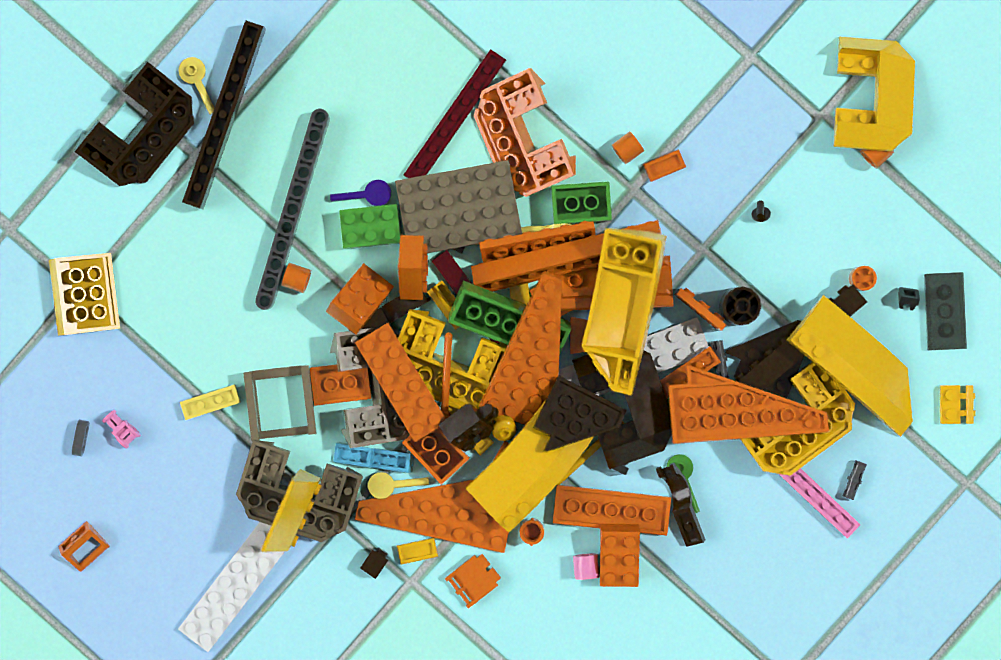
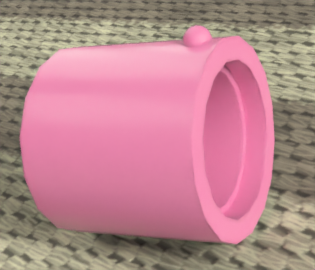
(586, 566)

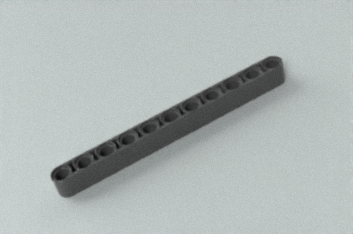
(291, 199)

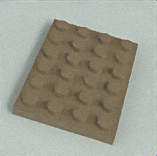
(460, 206)

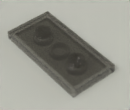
(945, 311)

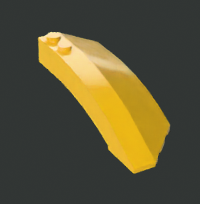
(623, 304)
(856, 363)
(523, 475)

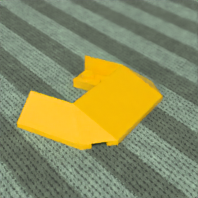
(893, 98)
(467, 384)
(791, 452)

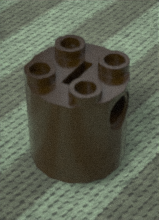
(740, 306)

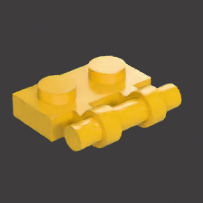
(950, 404)

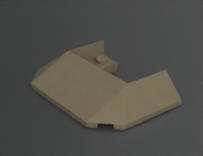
(371, 423)
(263, 494)

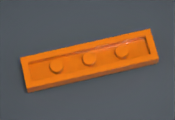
(704, 360)

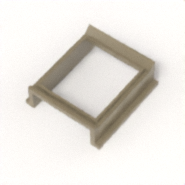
(253, 408)

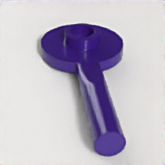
(376, 193)

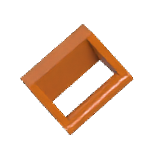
(76, 540)

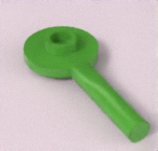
(686, 467)

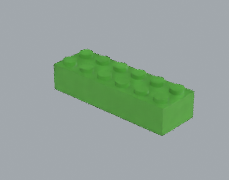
(492, 314)

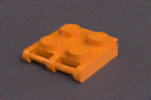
(474, 579)

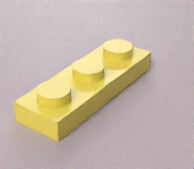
(210, 402)

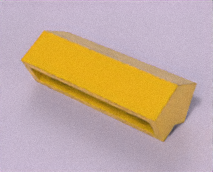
(443, 299)

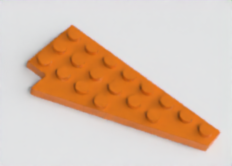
(531, 357)
(728, 410)
(437, 512)

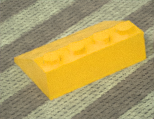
(84, 294)
(292, 512)

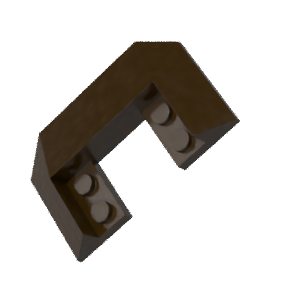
(153, 137)
(648, 407)

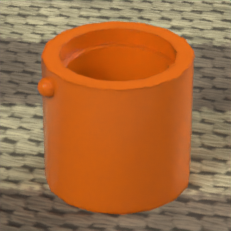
(627, 148)
(875, 157)
(296, 277)
(863, 278)
(531, 531)

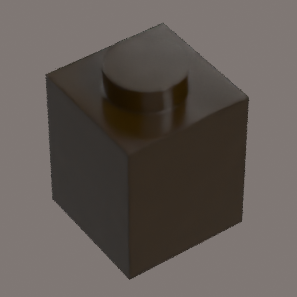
(375, 562)

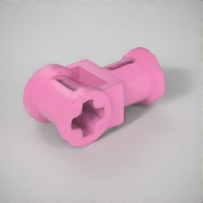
(121, 429)

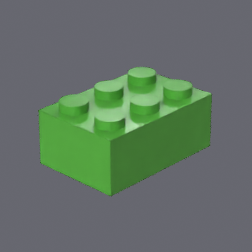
(581, 202)
(370, 226)

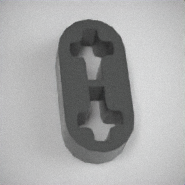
(80, 438)

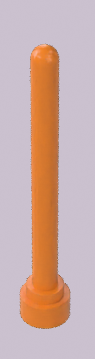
(446, 375)

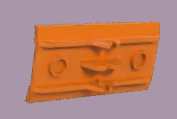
(580, 285)

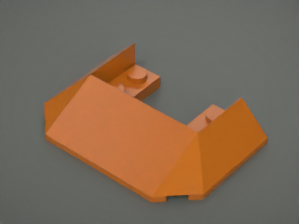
(508, 138)

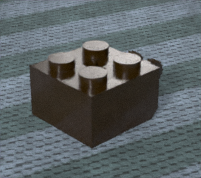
(469, 425)

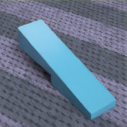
(374, 458)

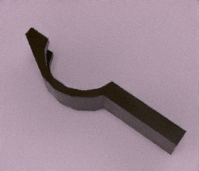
(393, 310)
(682, 505)

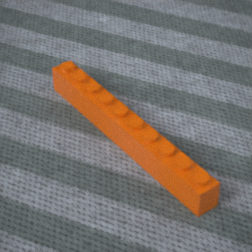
(554, 259)

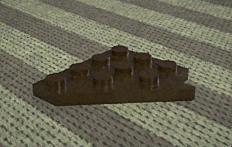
(755, 348)
(575, 415)

